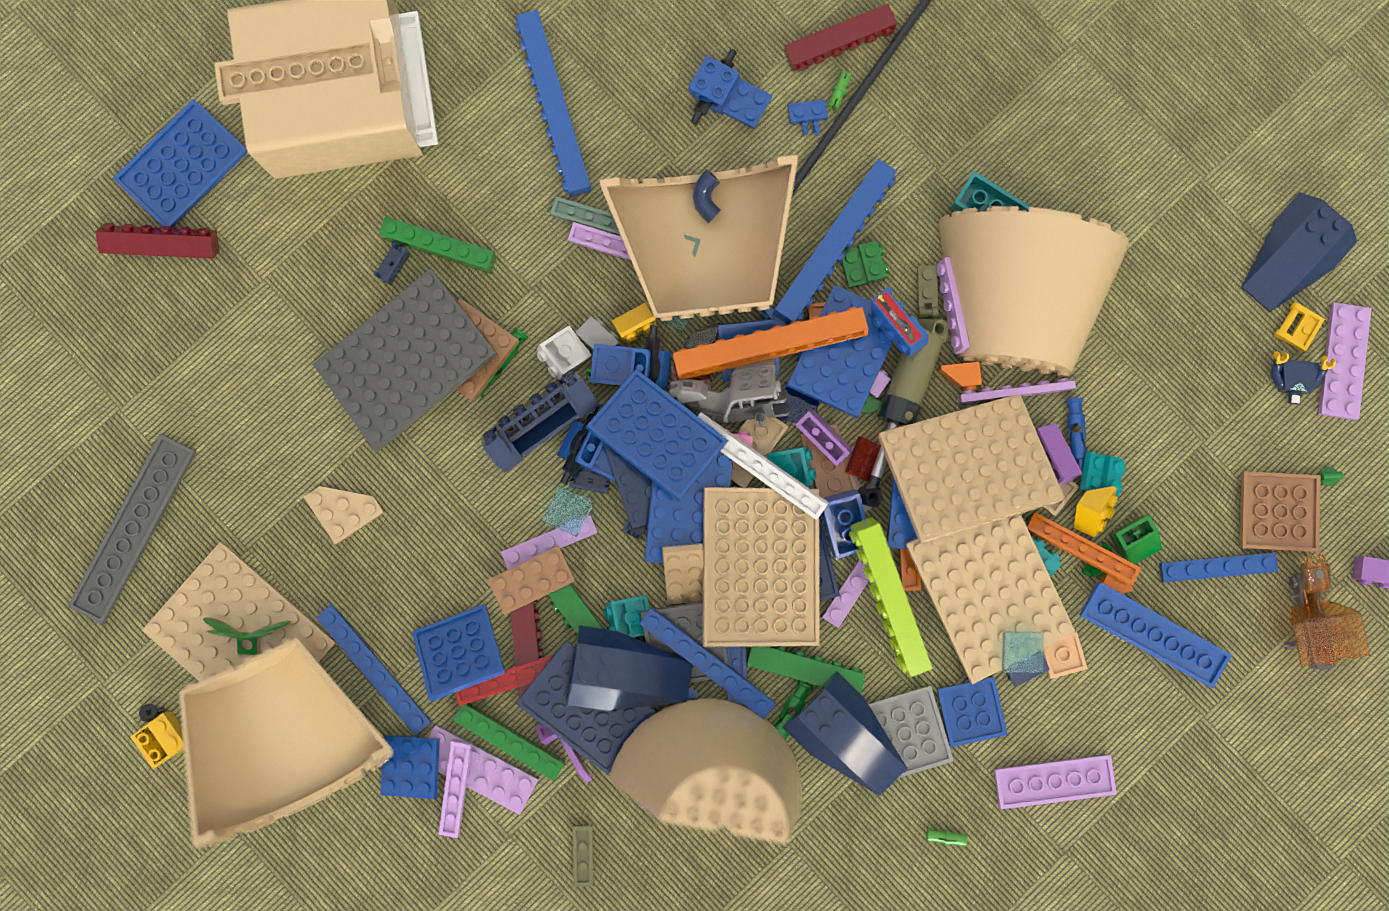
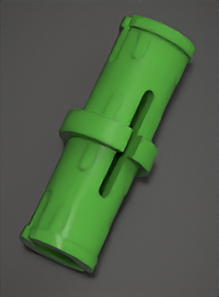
(839, 90)
(946, 837)

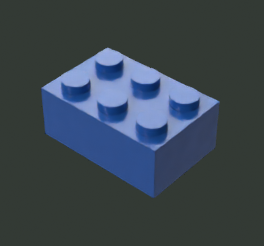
(838, 515)

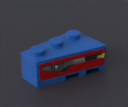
(896, 324)

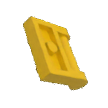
(1305, 329)

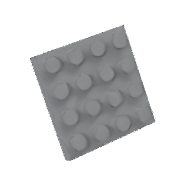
(914, 729)

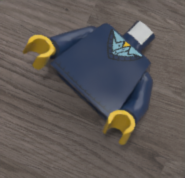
(1297, 376)

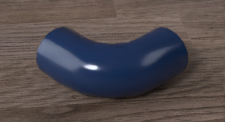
(702, 196)

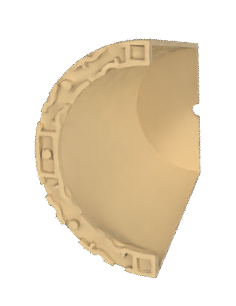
(736, 250)
(1030, 283)
(269, 742)
(712, 768)

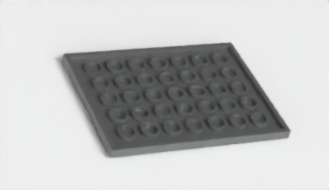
(404, 360)

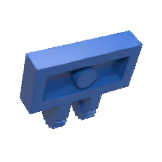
(808, 112)

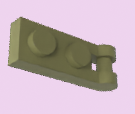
(927, 291)

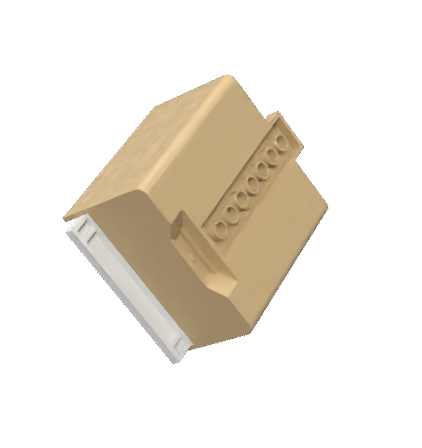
(328, 84)

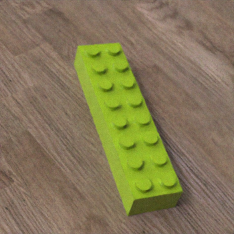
(890, 597)

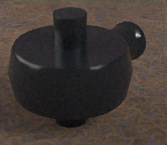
(149, 712)

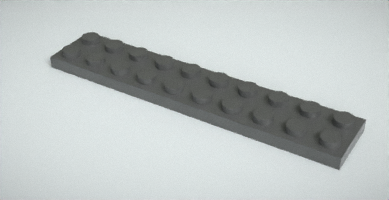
(132, 529)

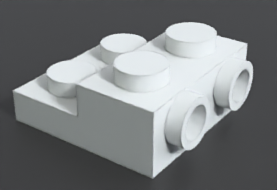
(563, 352)

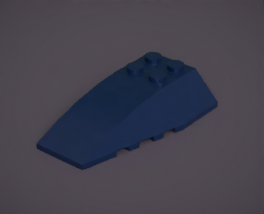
(1298, 251)
(625, 672)
(847, 736)

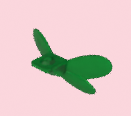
(228, 631)

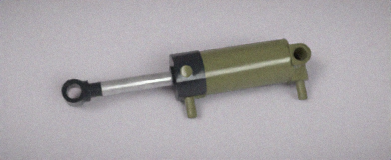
(905, 397)

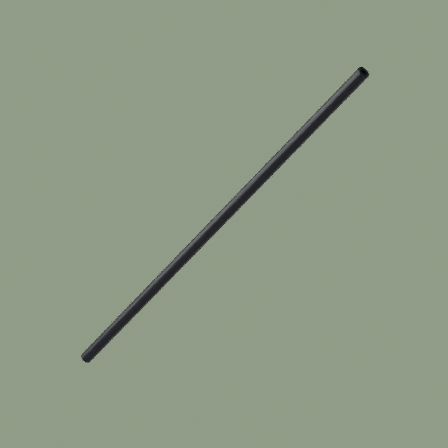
(859, 93)

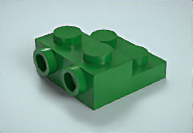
(864, 264)

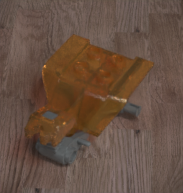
(1325, 628)

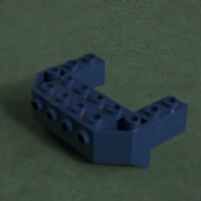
(509, 447)

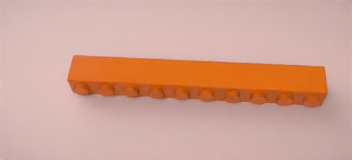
(771, 343)

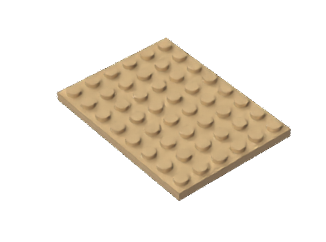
(970, 468)
(759, 570)
(989, 585)
(239, 596)

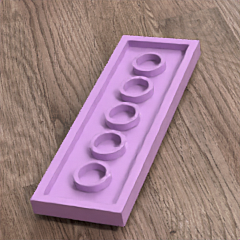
(1348, 346)
(489, 774)
(1055, 781)

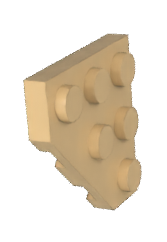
(342, 511)

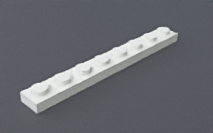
(769, 472)

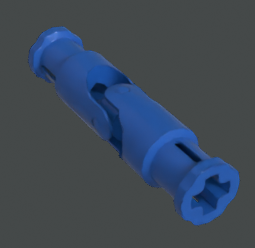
(1076, 417)

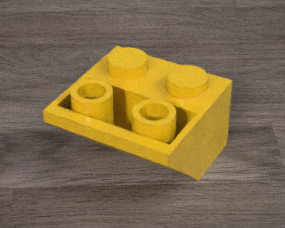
(634, 323)
(1094, 510)
(160, 739)

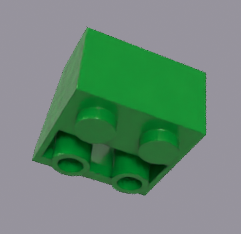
(1137, 539)

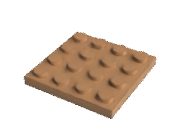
(500, 341)
(1280, 511)

